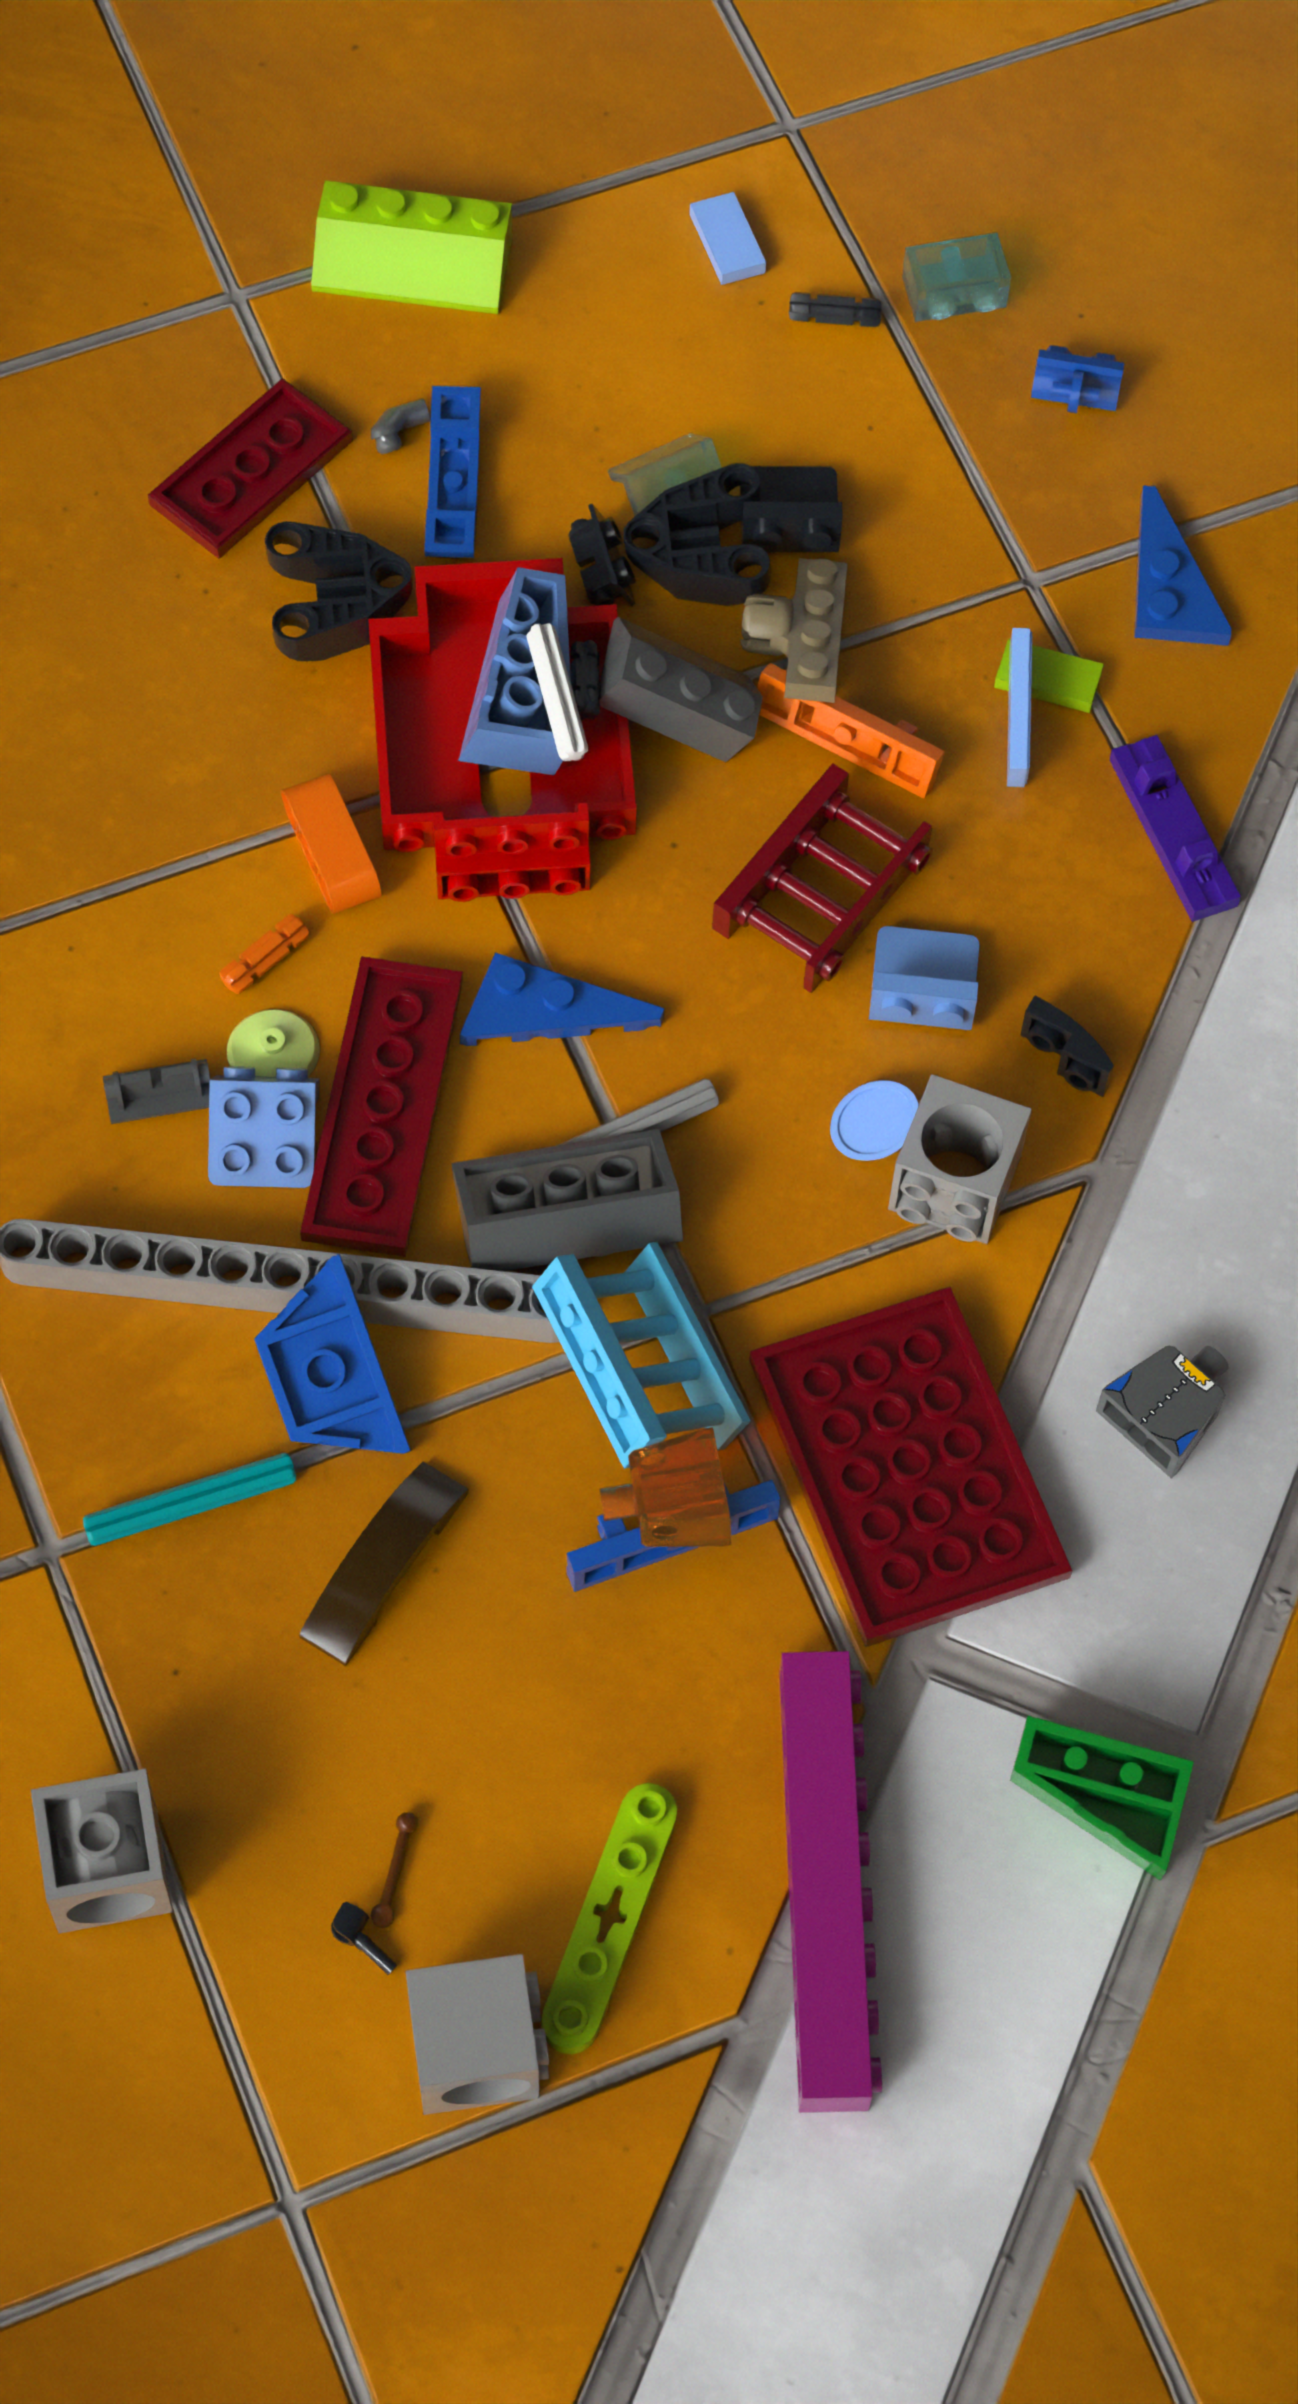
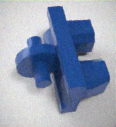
(1077, 379)

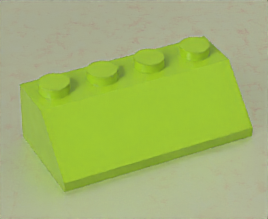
(411, 247)

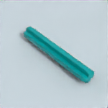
(189, 1499)

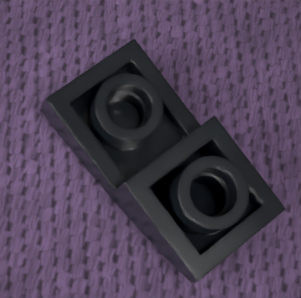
(1082, 1058)

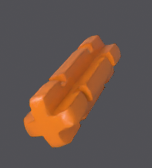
(264, 954)

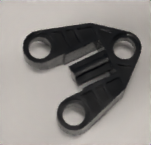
(688, 545)
(347, 583)

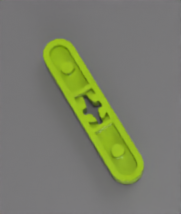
(593, 1968)

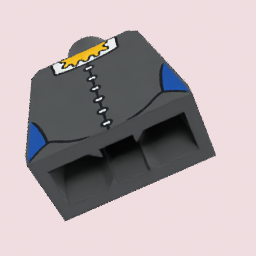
(1166, 1404)

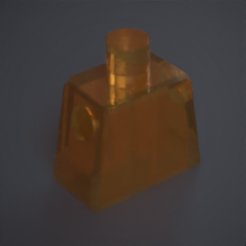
(674, 1493)

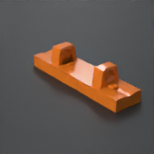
(854, 734)

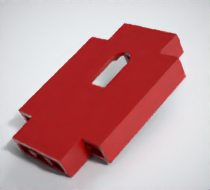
(422, 705)

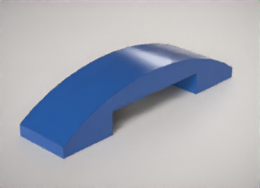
(453, 472)

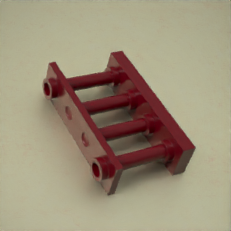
(801, 836)

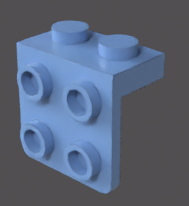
(925, 978)
(262, 1128)

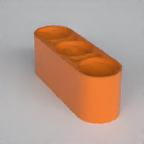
(331, 843)

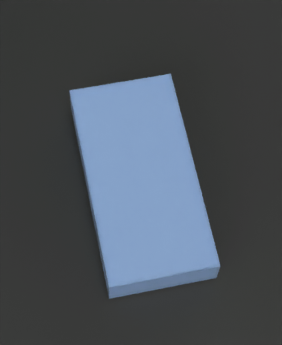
(727, 238)

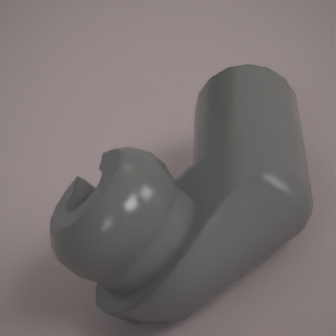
(397, 419)

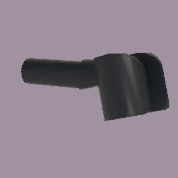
(348, 1929)

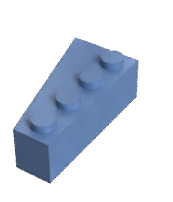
(508, 711)

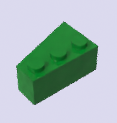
(1107, 1788)

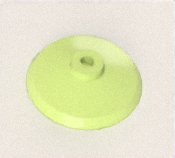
(273, 1041)

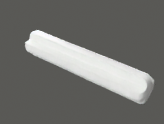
(557, 692)

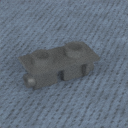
(157, 1091)

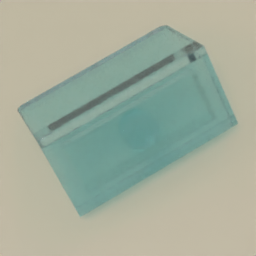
(665, 468)

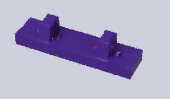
(1175, 828)

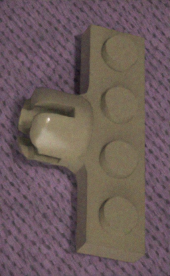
(802, 628)

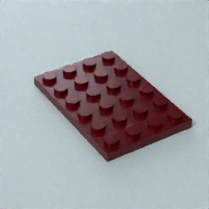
(909, 1466)

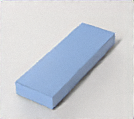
(1019, 707)

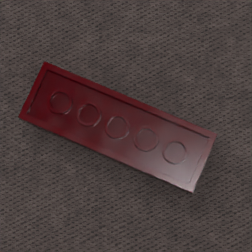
(382, 1107)

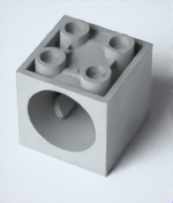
(964, 1122)
(101, 1851)
(477, 2033)

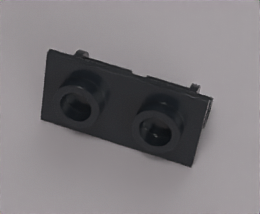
(598, 542)

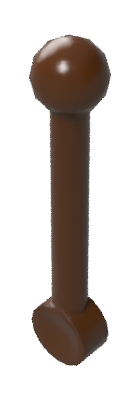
(382, 1913)

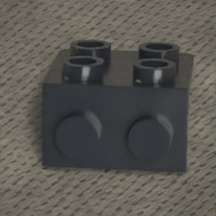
(795, 510)

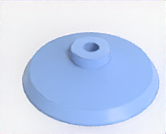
(873, 1120)

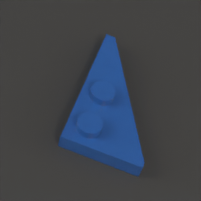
(1170, 588)
(537, 1002)

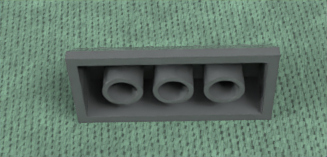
(568, 1201)

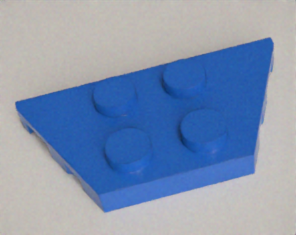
(329, 1369)

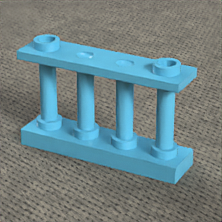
(604, 1369)

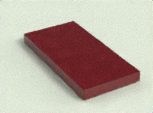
(250, 468)

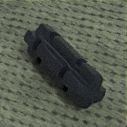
(835, 309)
(585, 678)

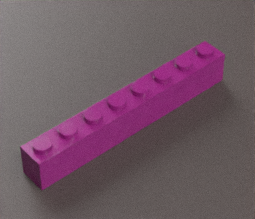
(825, 1883)

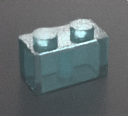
(956, 277)

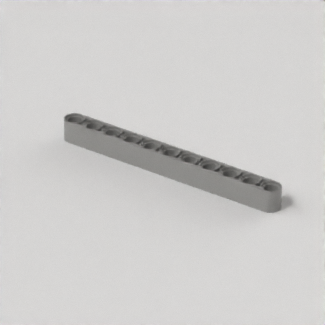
(263, 1267)

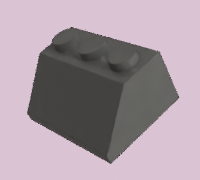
(678, 691)

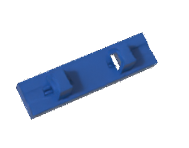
(623, 1552)

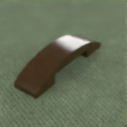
(380, 1560)

